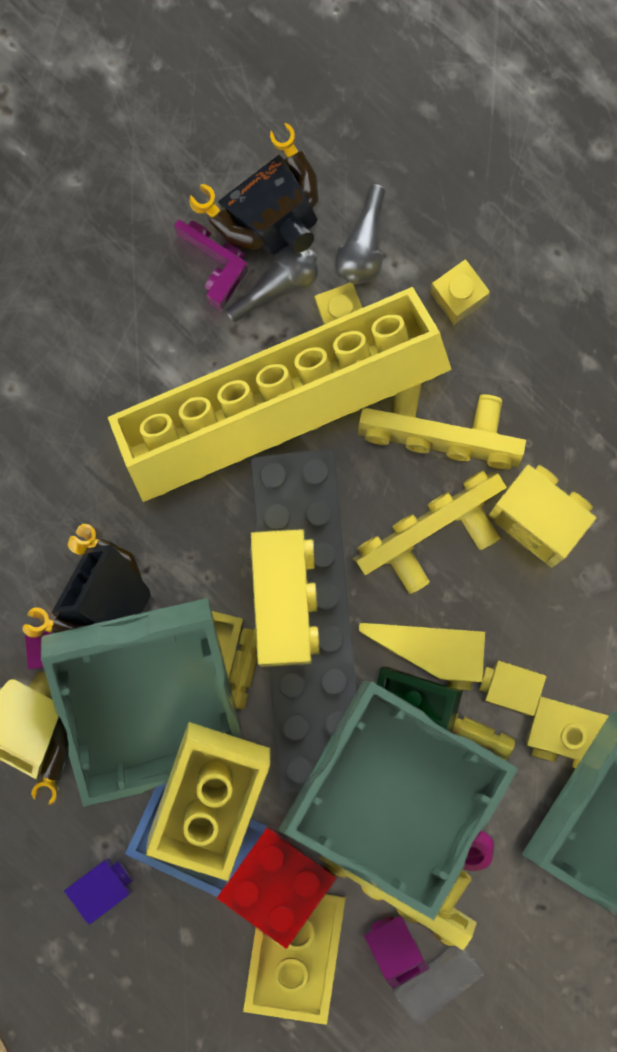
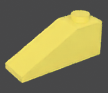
(441, 653)

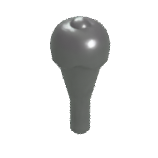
(360, 256)
(286, 274)

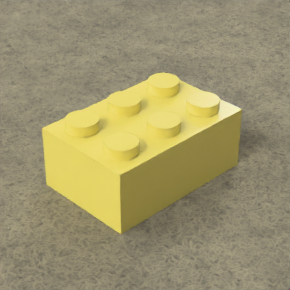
(542, 515)
(283, 598)
(208, 801)

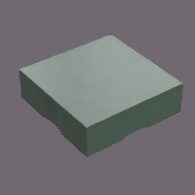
(132, 691)
(398, 799)
(581, 827)

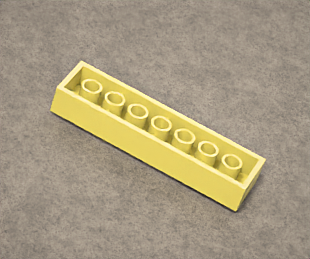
(279, 393)

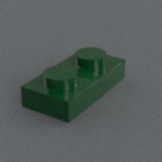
(432, 698)

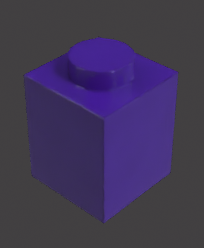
(100, 889)

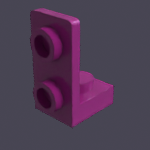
(221, 282)

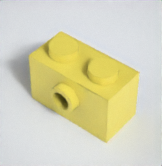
(562, 730)

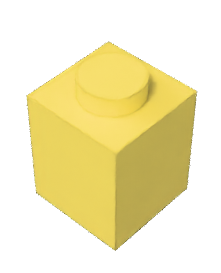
(459, 292)
(512, 687)

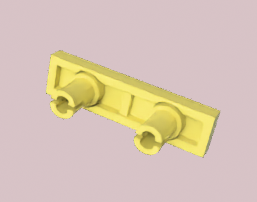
(457, 442)
(444, 509)
(449, 926)

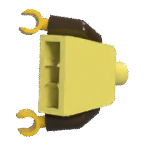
(33, 732)

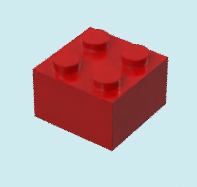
(277, 887)

